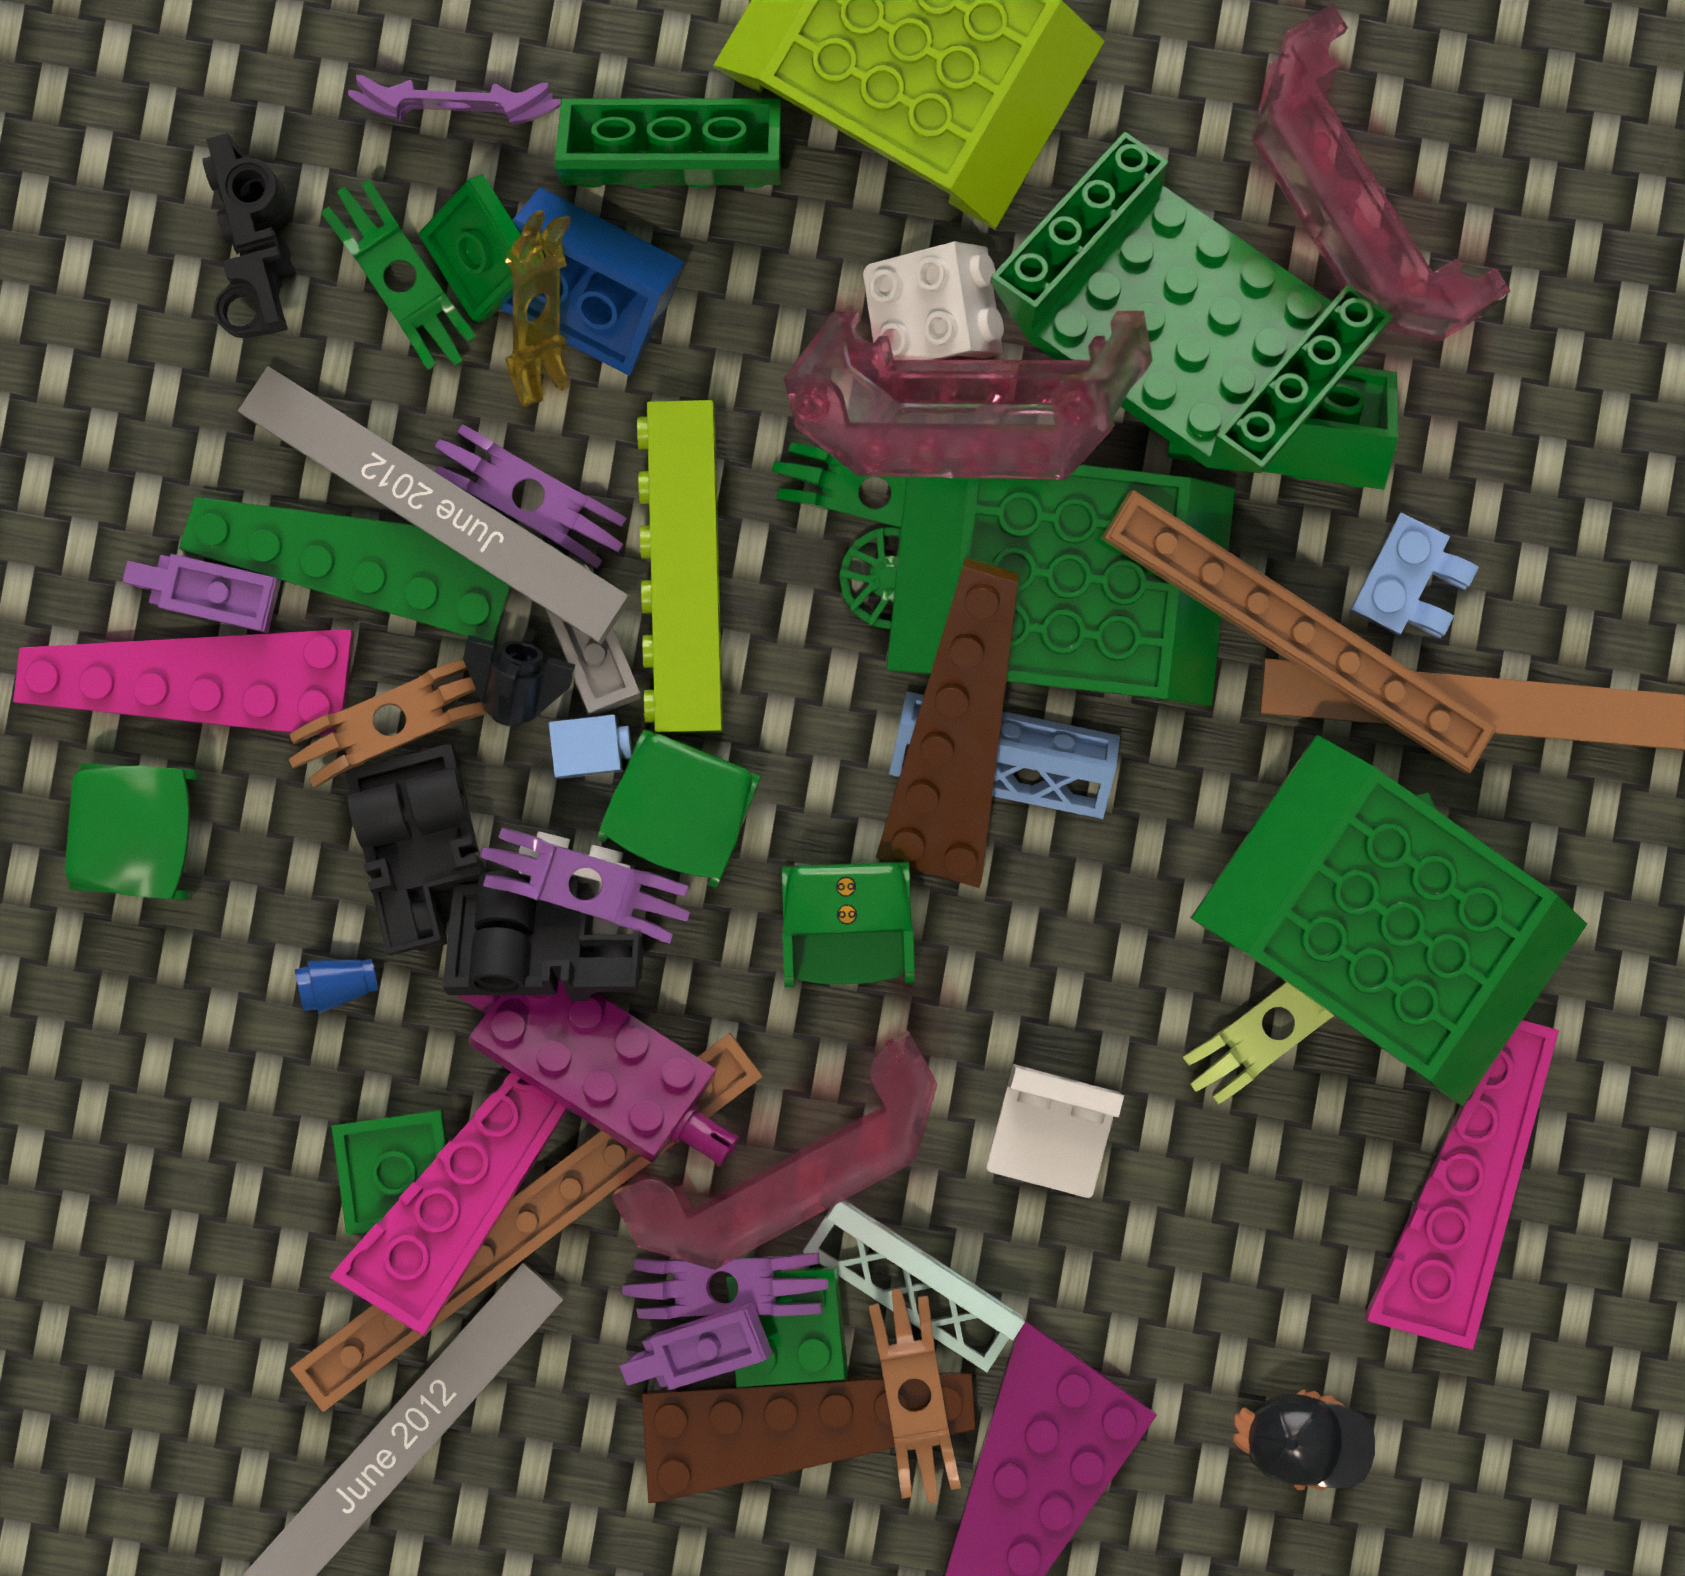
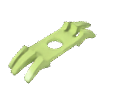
(1251, 1044)

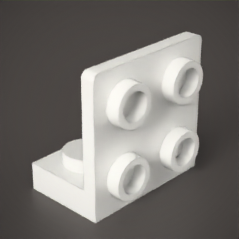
(1053, 1131)

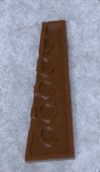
(950, 765)
(744, 1434)

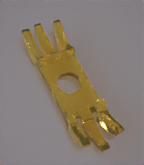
(540, 337)

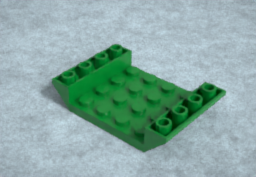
(1230, 332)
(1081, 605)
(1391, 918)

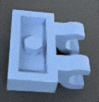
(1401, 574)

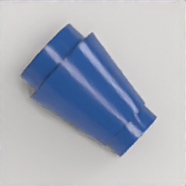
(334, 982)

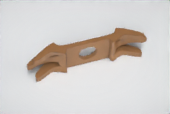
(361, 739)
(914, 1428)

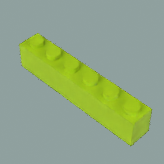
(683, 567)

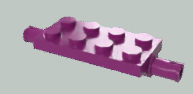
(603, 1069)

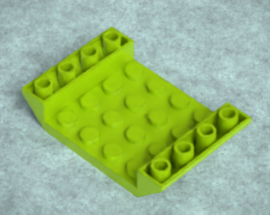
(930, 84)

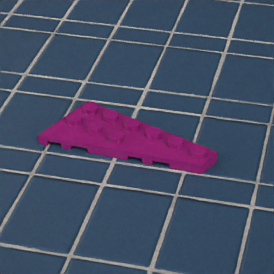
(1043, 1459)

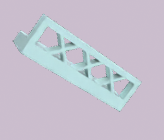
(925, 1268)

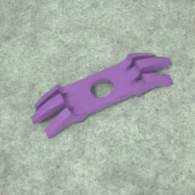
(400, 99)
(560, 505)
(551, 884)
(754, 1282)

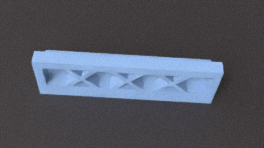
(1052, 748)

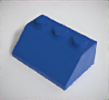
(610, 287)

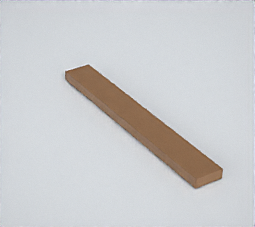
(1298, 632)
(1512, 705)

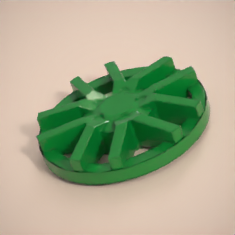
(880, 577)

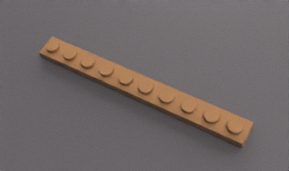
(523, 1227)

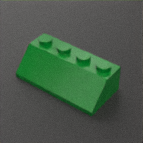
(669, 142)
(1345, 438)

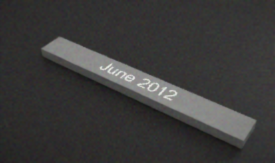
(435, 505)
(411, 1427)

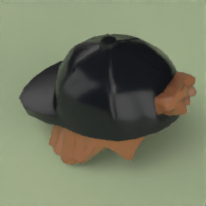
(1307, 1441)

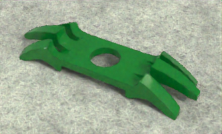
(390, 245)
(839, 487)

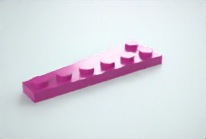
(218, 680)
(442, 1219)
(1457, 1226)

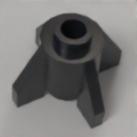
(514, 680)

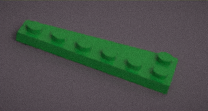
(354, 560)

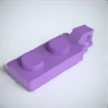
(208, 591)
(700, 1349)

